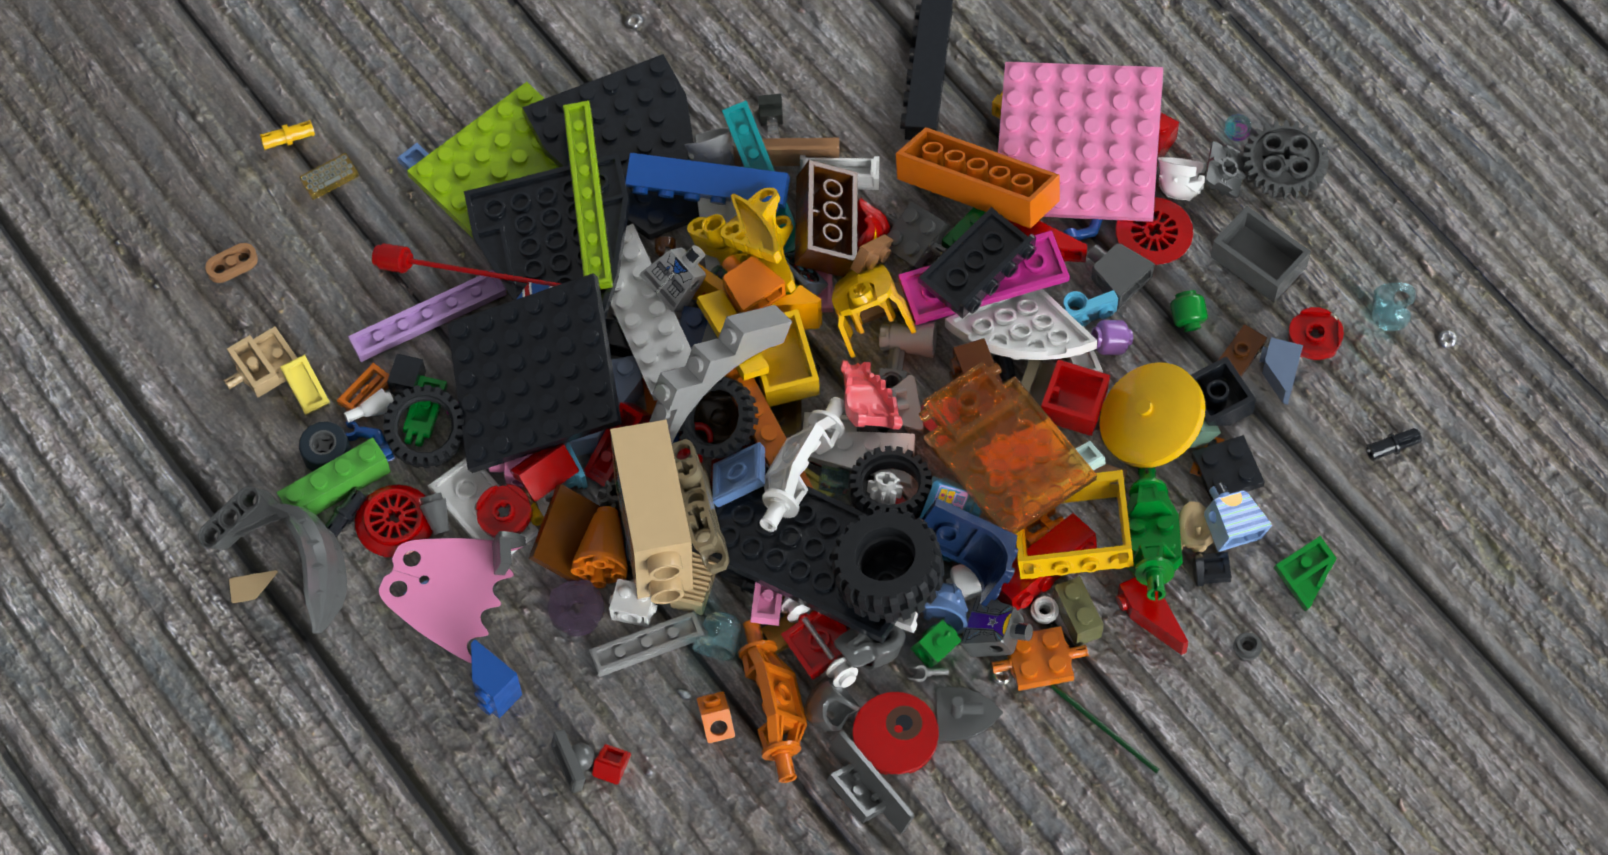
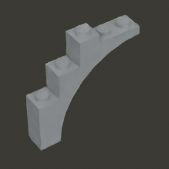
(710, 361)

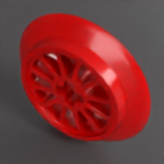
(1181, 226)
(387, 545)

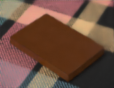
(562, 531)

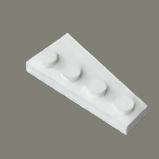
(855, 444)

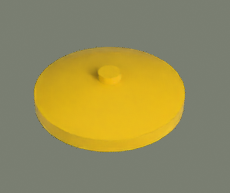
(1152, 415)

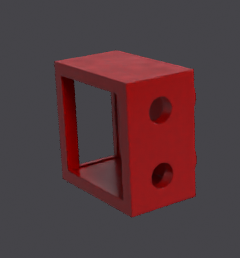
(1075, 397)

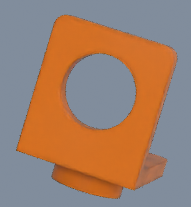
(712, 709)

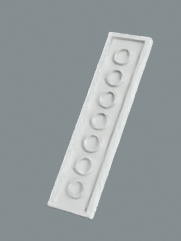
(644, 318)

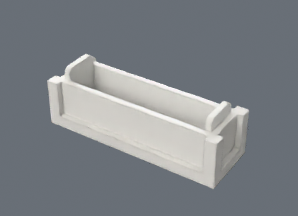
(867, 169)

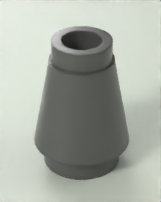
(435, 512)

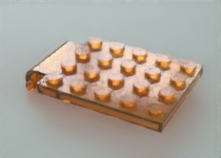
(1003, 448)

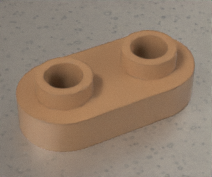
(231, 262)

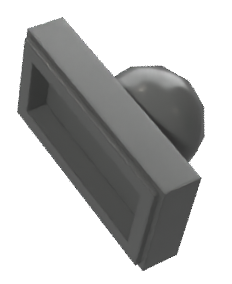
(572, 759)

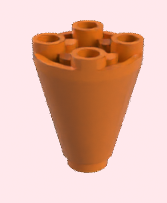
(602, 550)

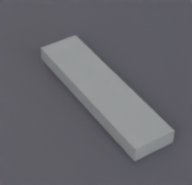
(646, 644)

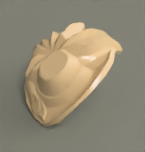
(1194, 528)

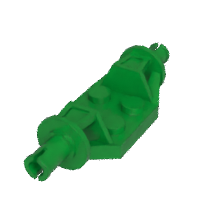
(1153, 533)

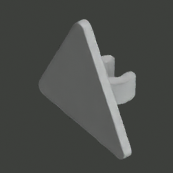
(908, 403)

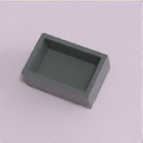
(1260, 254)

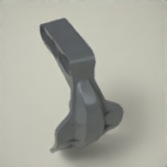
(319, 549)

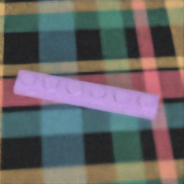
(426, 316)

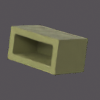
(1078, 611)

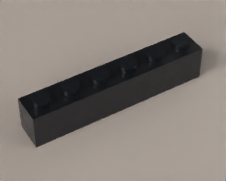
(929, 66)

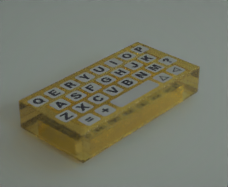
(329, 176)

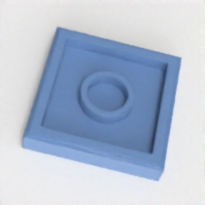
(738, 474)

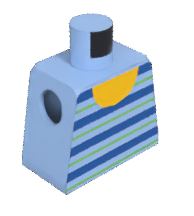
(1234, 518)

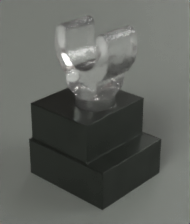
(770, 113)

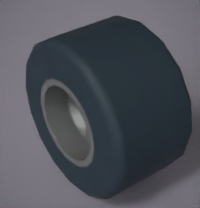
(321, 438)

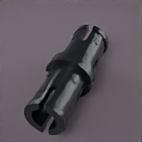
(344, 513)

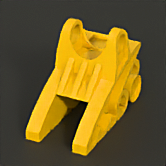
(750, 231)

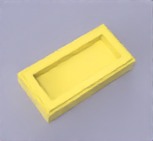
(304, 385)

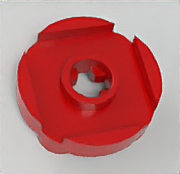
(1320, 319)
(504, 496)

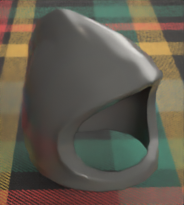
(827, 698)

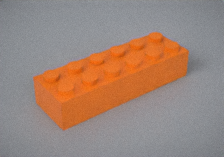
(978, 177)

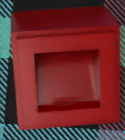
(611, 764)

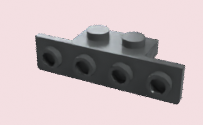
(864, 787)

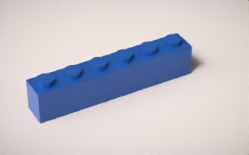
(701, 179)

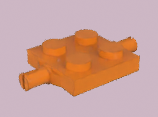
(1041, 660)

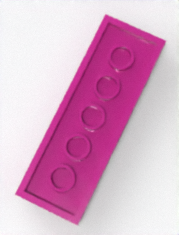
(1039, 272)

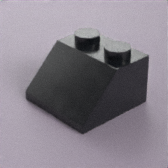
(1224, 393)

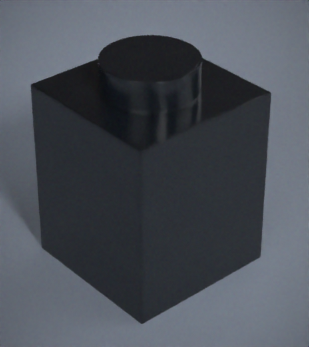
(405, 373)

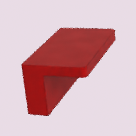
(545, 470)

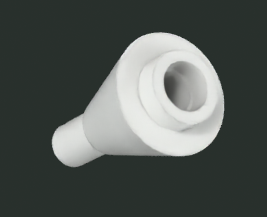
(373, 406)

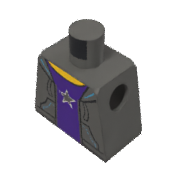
(994, 629)

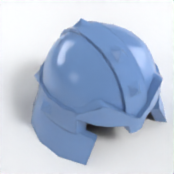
(949, 605)

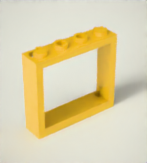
(1090, 559)

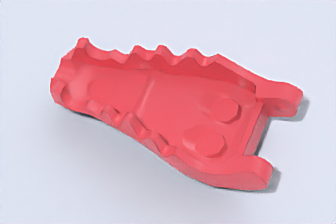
(868, 398)

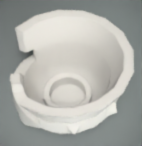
(1181, 177)

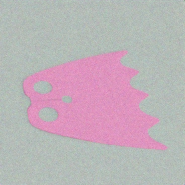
(456, 593)

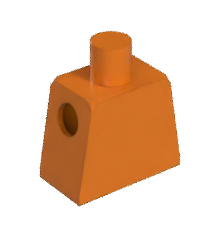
(751, 284)

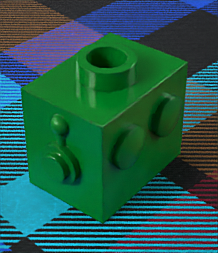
(936, 643)

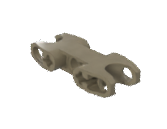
(700, 508)

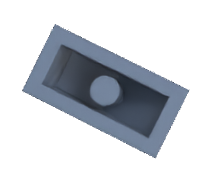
(1281, 366)

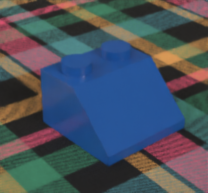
(493, 681)

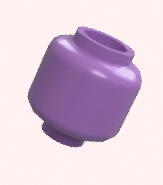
(1112, 337)

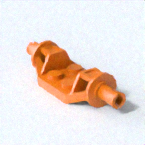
(780, 700)

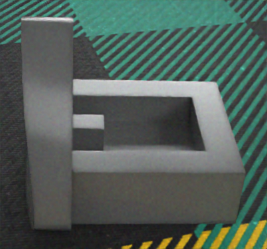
(502, 547)

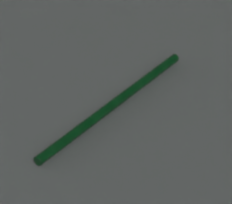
(1102, 726)

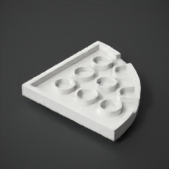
(1025, 328)

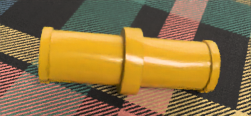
(287, 134)

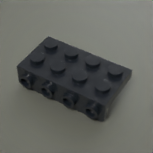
(978, 263)

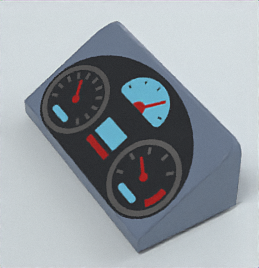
(806, 277)

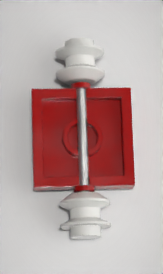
(813, 643)

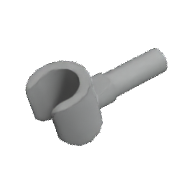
(923, 672)

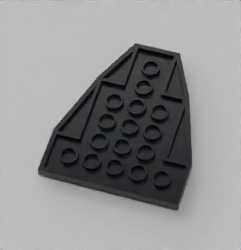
(631, 112)
(532, 227)

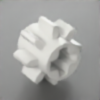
(885, 488)

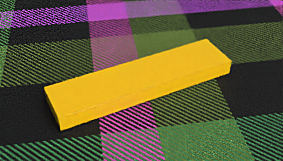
(715, 309)

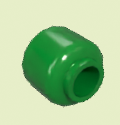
(1189, 310)

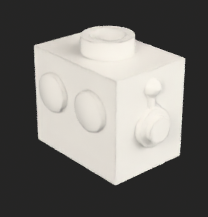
(629, 609)

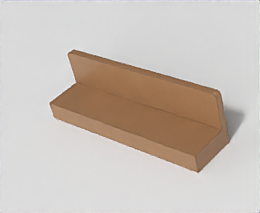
(788, 150)

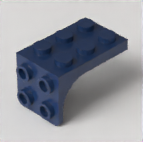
(976, 544)

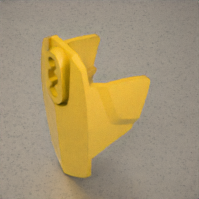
(862, 291)

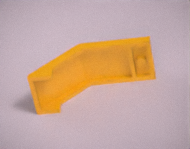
(802, 299)

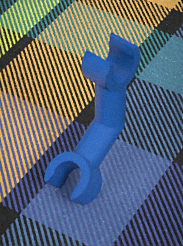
(1085, 233)
(367, 432)

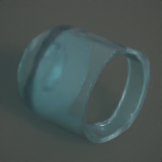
(1390, 314)
(723, 636)

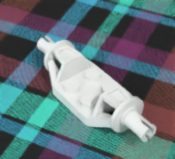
(783, 482)

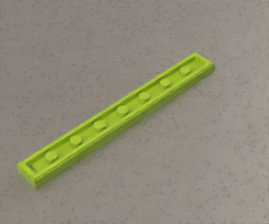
(587, 192)

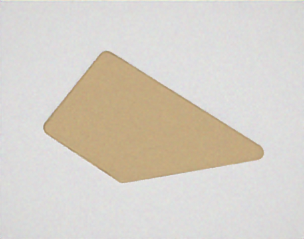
(249, 586)

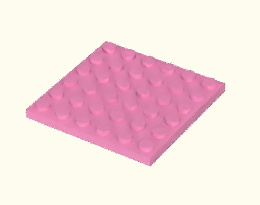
(1091, 129)

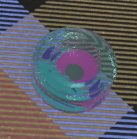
(1237, 127)

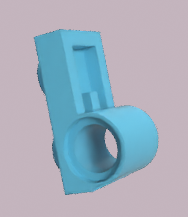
(1092, 309)

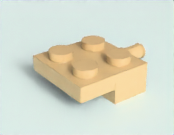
(260, 361)

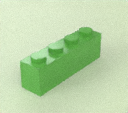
(337, 478)

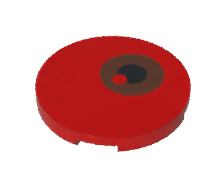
(896, 732)

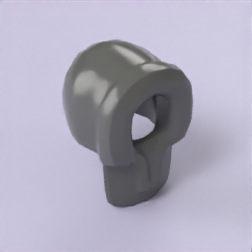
(866, 652)

